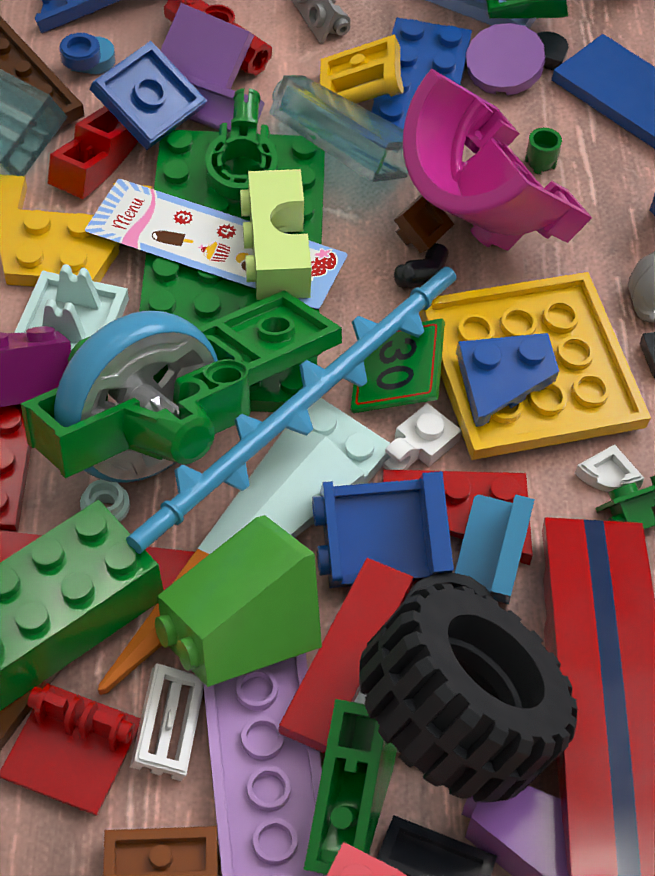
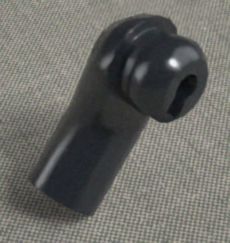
(418, 272)

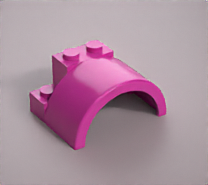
(493, 185)

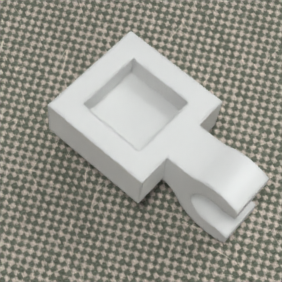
(422, 437)

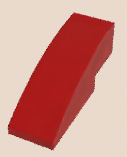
(92, 155)

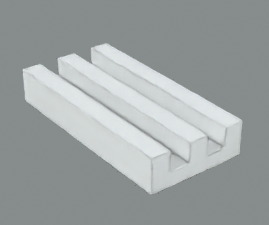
(158, 761)

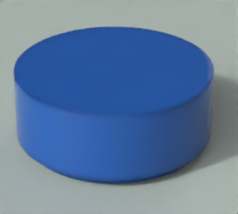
(80, 51)

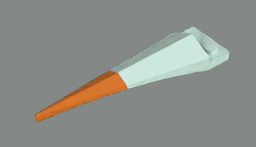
(283, 491)

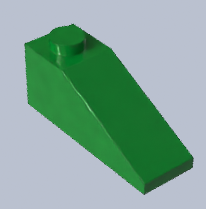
(350, 786)

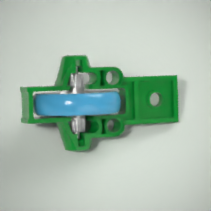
(169, 386)

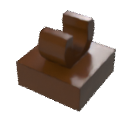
(422, 224)

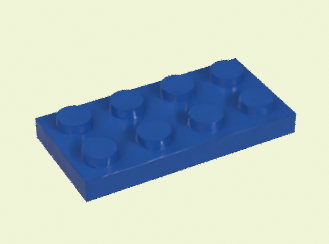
(421, 49)

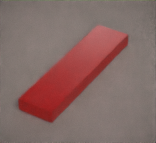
(336, 665)

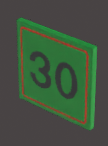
(402, 370)

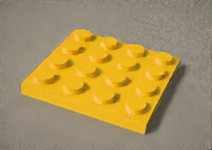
(594, 382)

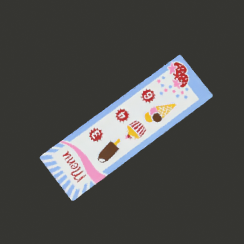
(195, 236)

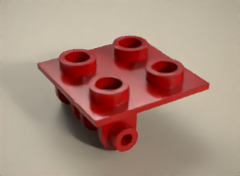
(70, 748)

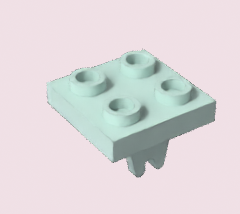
(72, 304)

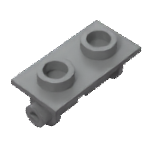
(323, 17)

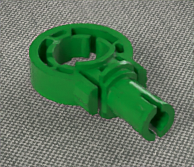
(242, 143)

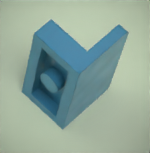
(495, 543)

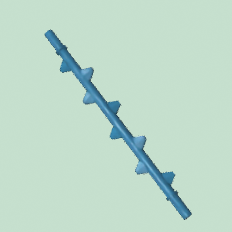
(293, 413)

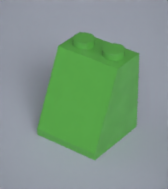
(243, 605)

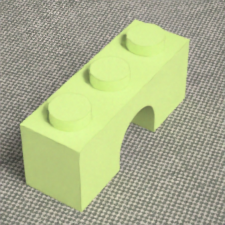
(278, 258)

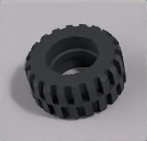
(467, 693)

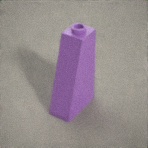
(521, 832)

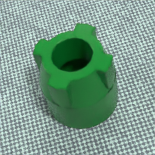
(543, 149)

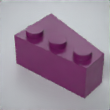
(31, 363)

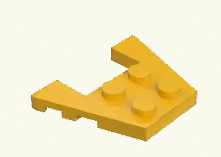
(47, 240)

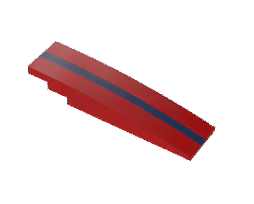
(605, 641)

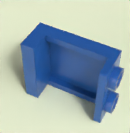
(384, 521)

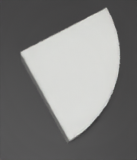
(609, 470)

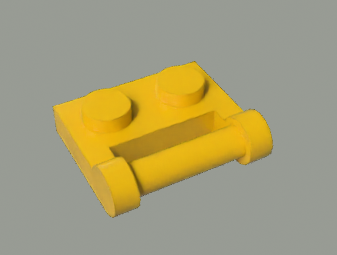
(361, 65)

